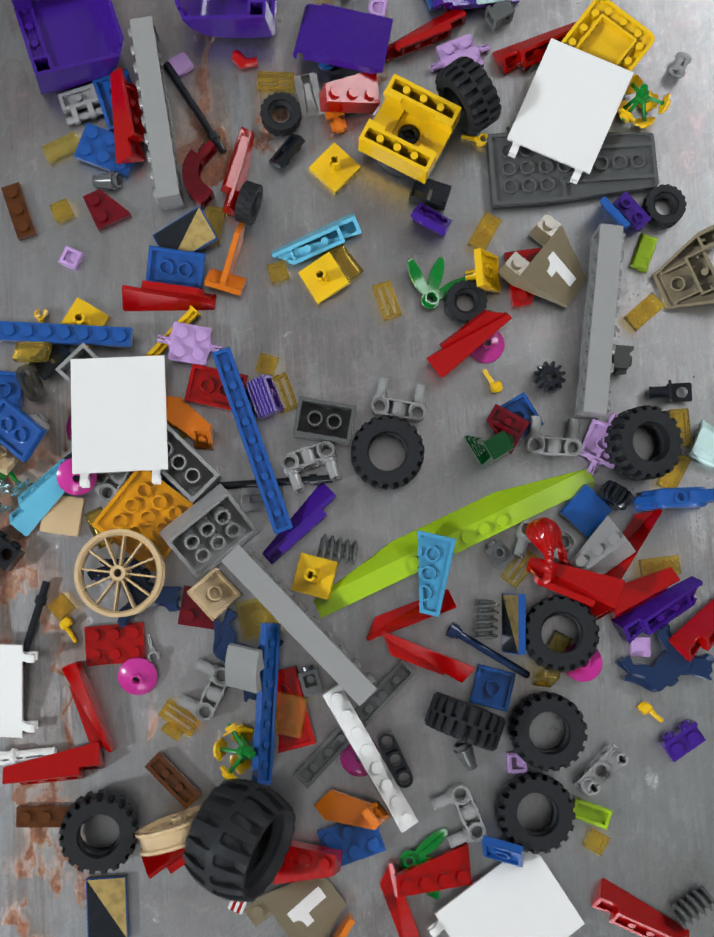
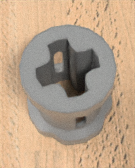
(680, 64)

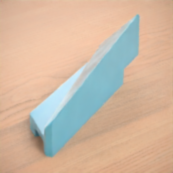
(319, 240)
(37, 501)

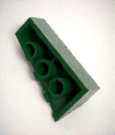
(490, 448)

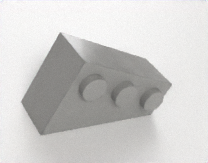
(603, 549)

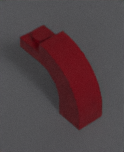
(191, 174)

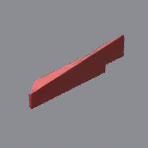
(404, 617)
(88, 706)
(56, 767)
(172, 860)

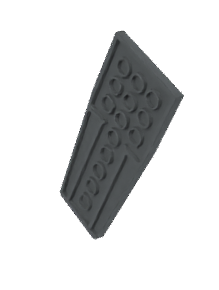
(622, 165)

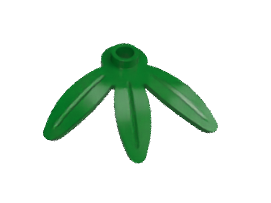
(432, 289)
(419, 855)

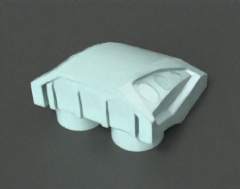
(703, 444)

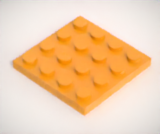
(144, 510)

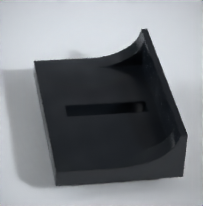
(439, 195)
(47, 369)

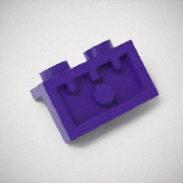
(632, 211)
(431, 219)
(682, 739)

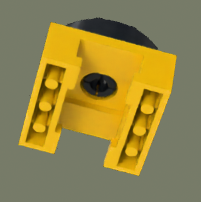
(413, 114)

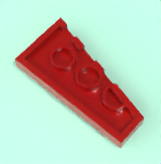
(289, 683)
(435, 874)

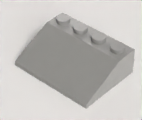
(208, 531)

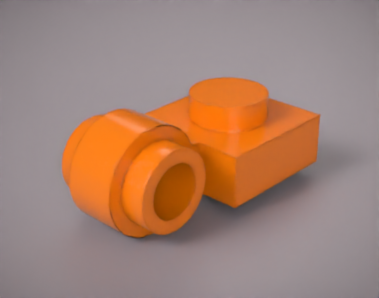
(338, 124)

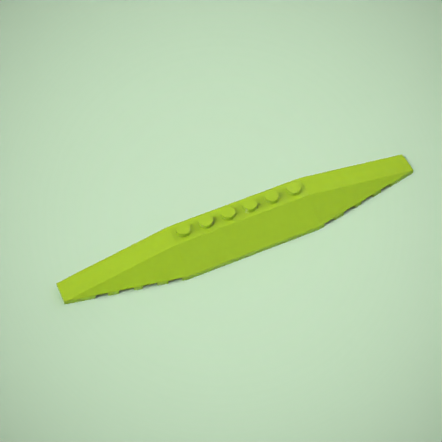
(467, 525)

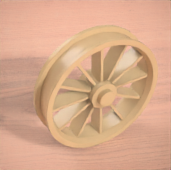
(119, 573)
(166, 832)

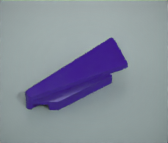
(303, 521)
(659, 610)

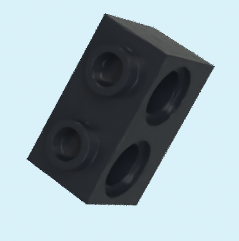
(15, 547)

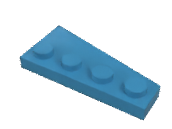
(435, 561)

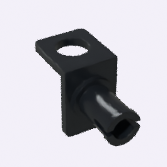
(670, 392)

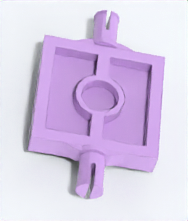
(456, 48)
(189, 343)
(594, 444)

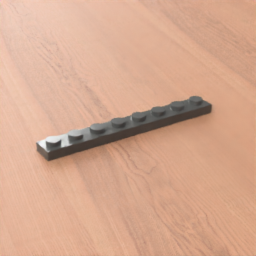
(337, 741)

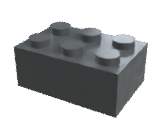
(324, 421)

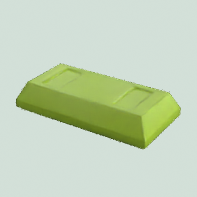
(643, 252)
(592, 813)

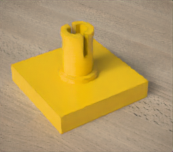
(334, 168)
(485, 271)
(324, 278)
(85, 314)
(315, 576)

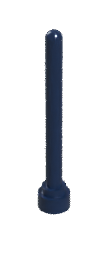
(456, 632)

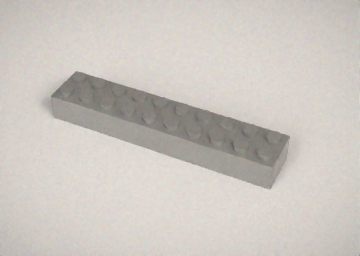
(156, 114)
(599, 322)
(185, 466)
(300, 624)

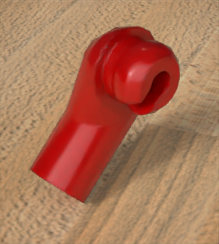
(243, 62)

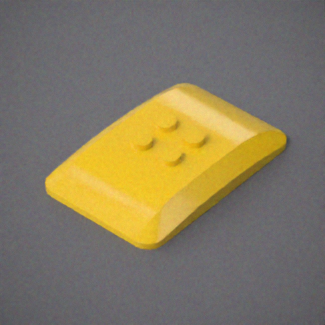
(610, 35)

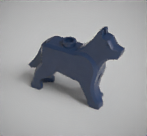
(168, 597)
(225, 634)
(666, 666)

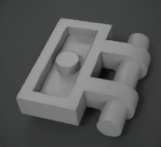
(79, 99)

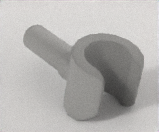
(151, 648)

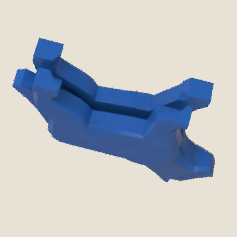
(673, 498)

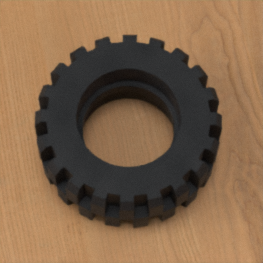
(470, 88)
(393, 427)
(665, 437)
(579, 615)
(465, 721)
(573, 736)
(559, 824)
(99, 858)

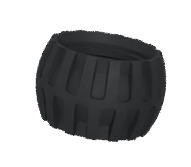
(239, 839)

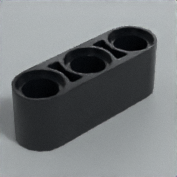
(401, 766)

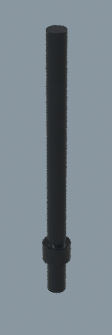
(213, 135)
(312, 479)
(40, 600)

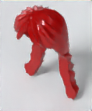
(547, 537)

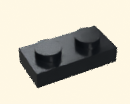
(286, 151)

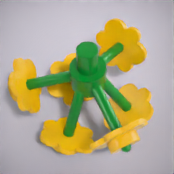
(645, 100)
(241, 756)

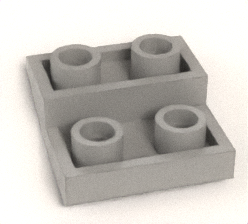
(243, 668)

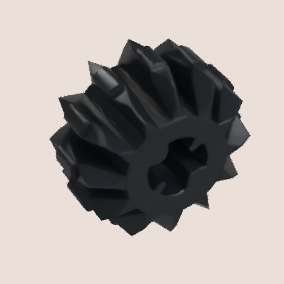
(541, 378)
(616, 495)

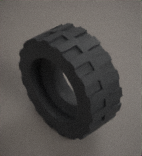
(270, 104)
(671, 193)
(248, 202)
(451, 301)

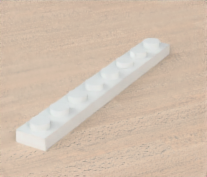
(370, 758)

